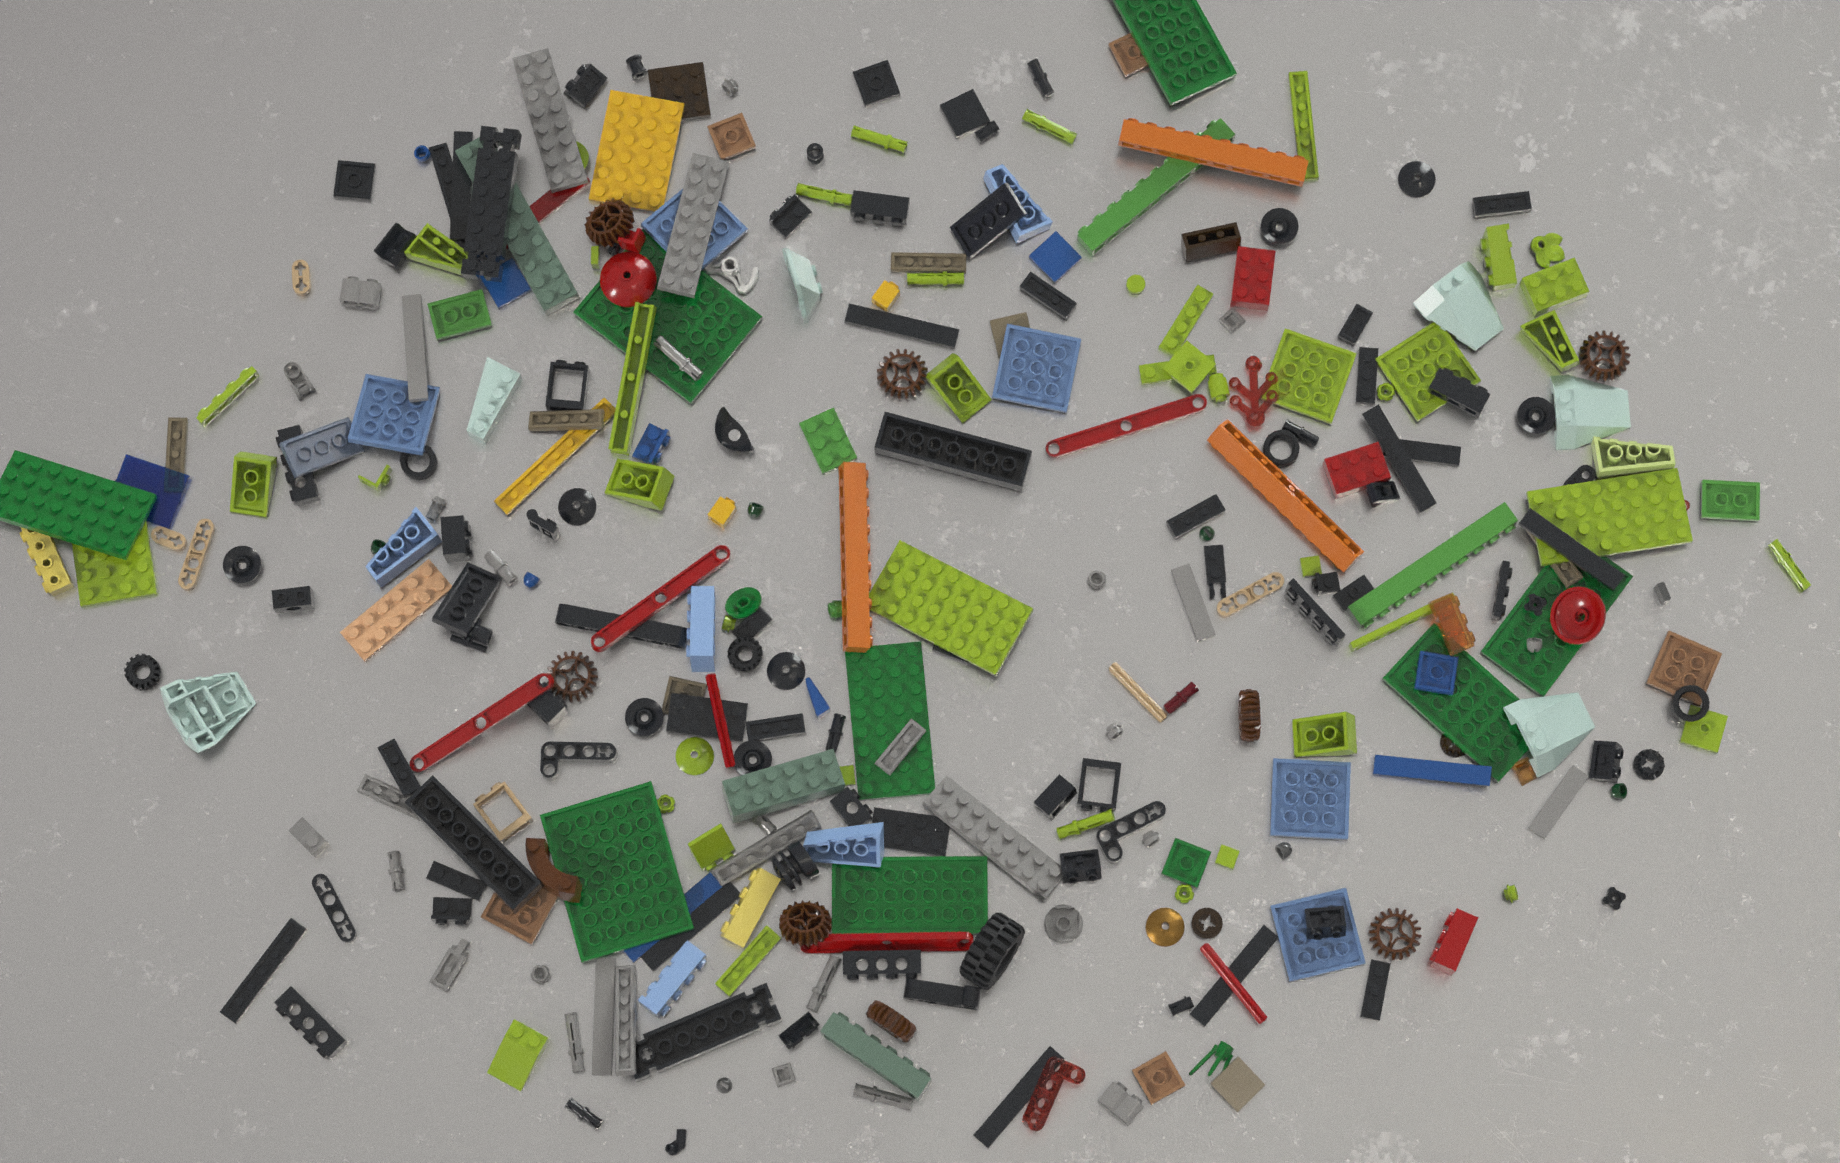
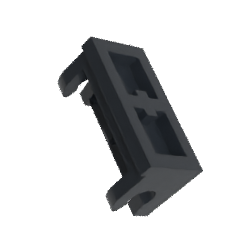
(1055, 797)

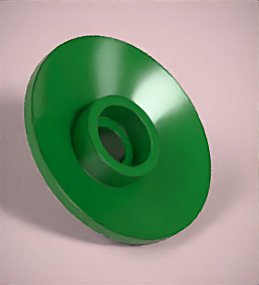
(743, 602)

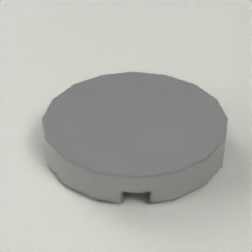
(1063, 924)

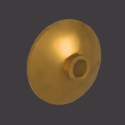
(1158, 934)

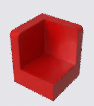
(633, 241)

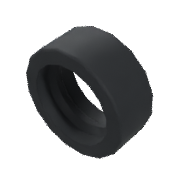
(1288, 436)
(419, 475)
(1705, 703)

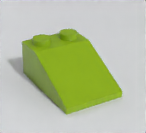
(957, 387)
(252, 483)
(640, 483)
(1325, 735)
(711, 848)
(518, 1055)

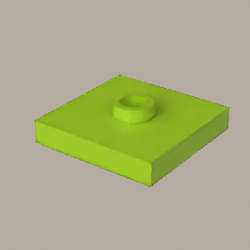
(1189, 366)
(1704, 732)

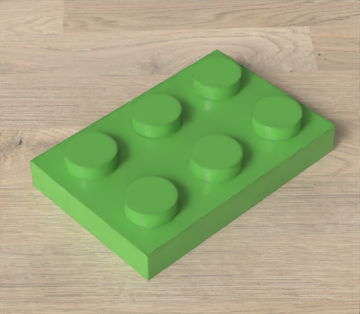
(459, 314)
(828, 440)
(1730, 500)

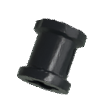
(636, 66)
(820, 156)

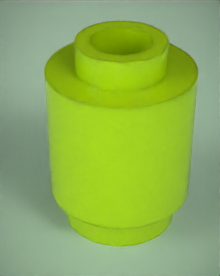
(1218, 387)

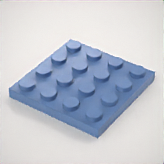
(724, 233)
(1036, 368)
(388, 419)
(1310, 799)
(1315, 957)

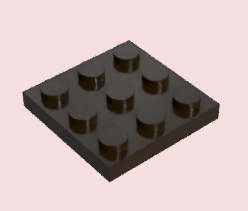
(684, 85)

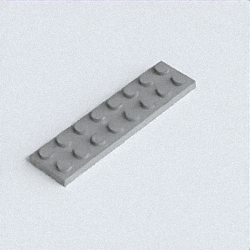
(550, 120)
(693, 225)
(994, 837)

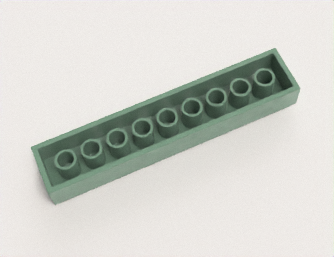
(529, 245)

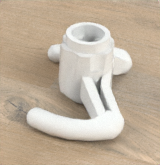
(733, 273)

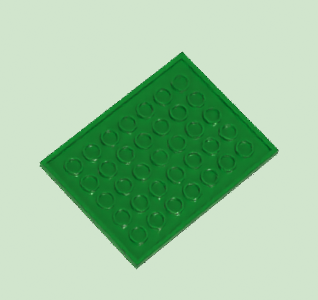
(699, 327)
(624, 869)

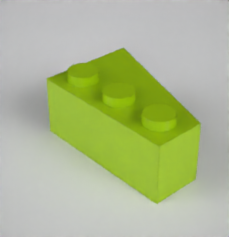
(436, 250)
(1498, 257)
(1551, 339)

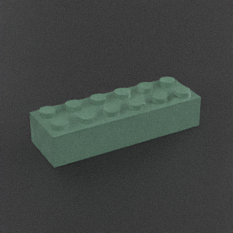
(783, 786)
(875, 1056)

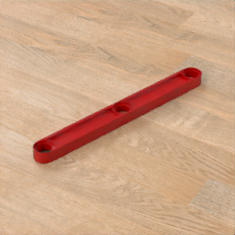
(1112, 430)
(649, 606)
(492, 715)
(900, 941)

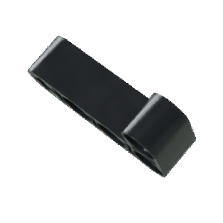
(578, 756)
(1132, 826)
(942, 994)

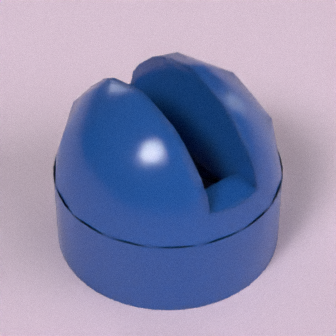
(422, 150)
(530, 580)

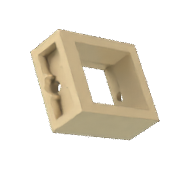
(514, 827)

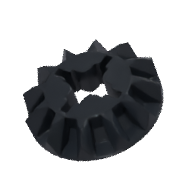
(1646, 772)

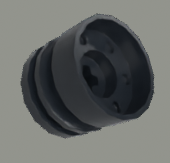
(794, 865)

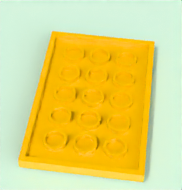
(636, 150)

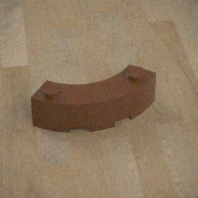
(556, 882)

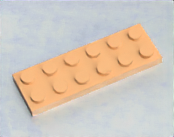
(396, 610)

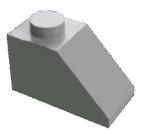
(309, 837)

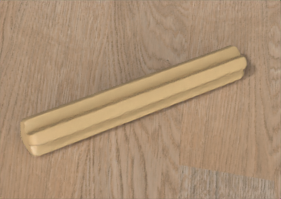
(1138, 692)

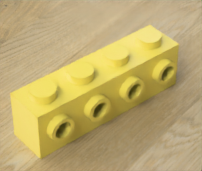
(48, 562)
(750, 907)

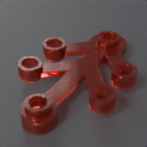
(1254, 393)

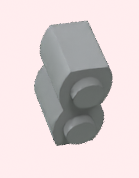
(360, 292)
(1121, 1103)

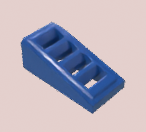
(820, 705)

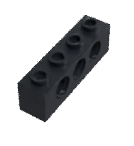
(309, 492)
(852, 958)
(292, 998)

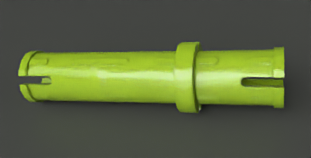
(1049, 126)
(880, 139)
(831, 196)
(935, 278)
(1787, 562)
(1079, 826)

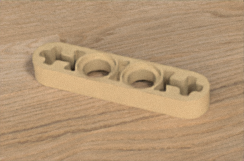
(195, 554)
(1249, 593)

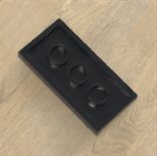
(988, 220)
(466, 599)
(1310, 608)
(695, 717)
(913, 832)

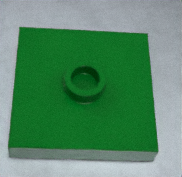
(1186, 863)

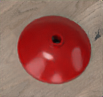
(623, 290)
(1567, 614)

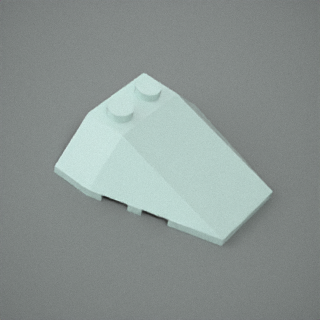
(804, 282)
(1462, 306)
(1587, 411)
(206, 707)
(1550, 727)

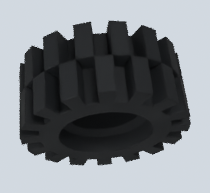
(733, 653)
(140, 660)

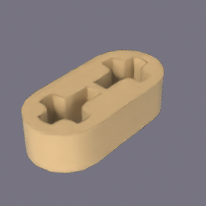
(305, 277)
(170, 534)

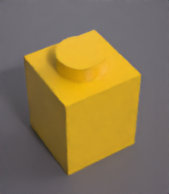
(886, 295)
(722, 511)

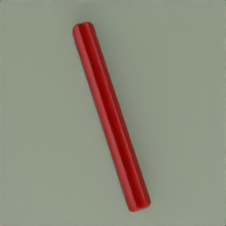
(720, 720)
(1233, 983)

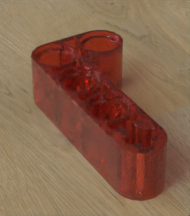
(1049, 1095)

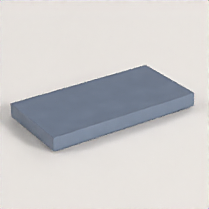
(320, 448)

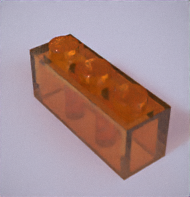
(1452, 623)

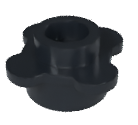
(1537, 610)
(1612, 892)

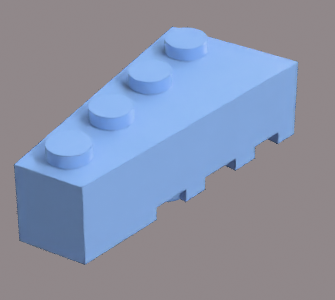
(1035, 220)
(404, 548)
(701, 628)
(847, 845)
(673, 979)

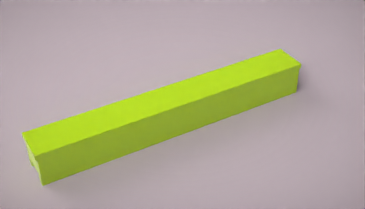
(632, 378)

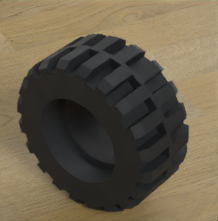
(992, 951)

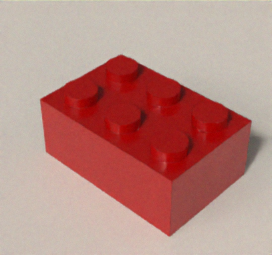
(1252, 278)
(1356, 469)
(1453, 941)

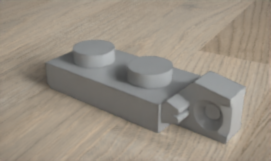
(450, 965)

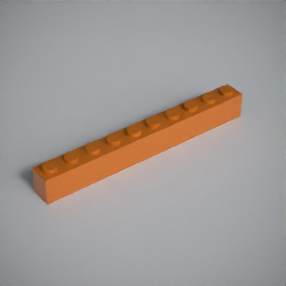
(1213, 152)
(1285, 495)
(854, 557)

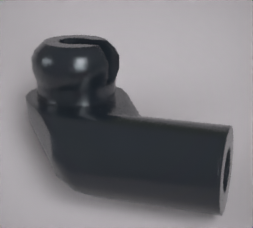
(677, 1145)

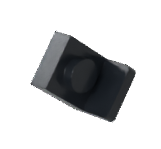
(1325, 583)

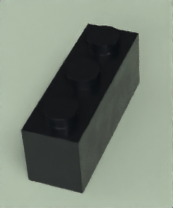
(879, 207)
(1459, 392)

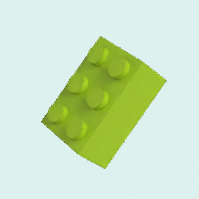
(1554, 287)

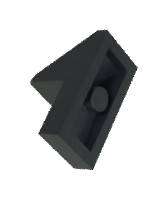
(1382, 493)

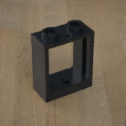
(563, 366)
(1099, 765)

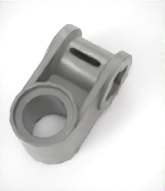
(300, 382)

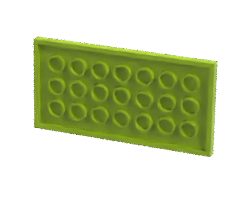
(1615, 514)
(948, 608)

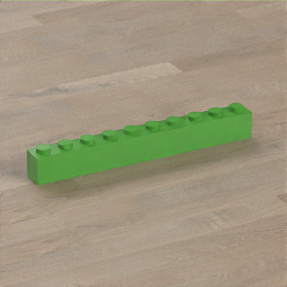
(1144, 195)
(1432, 565)

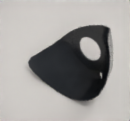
(726, 423)

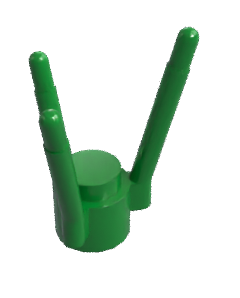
(1222, 1052)

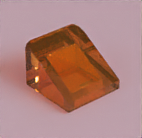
(1524, 771)

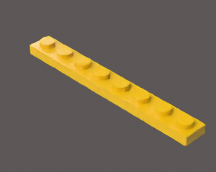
(549, 463)

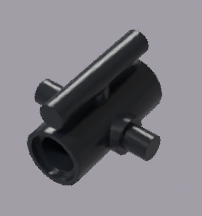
(477, 638)

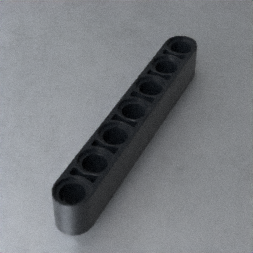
(595, 620)

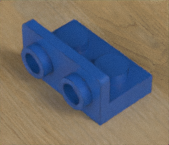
(651, 445)

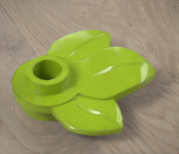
(1550, 251)

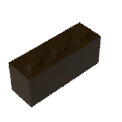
(1210, 241)

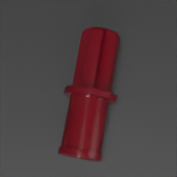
(1180, 697)

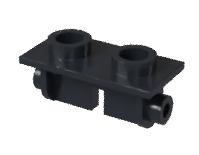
(802, 1027)

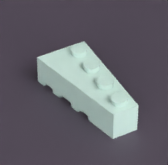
(492, 398)

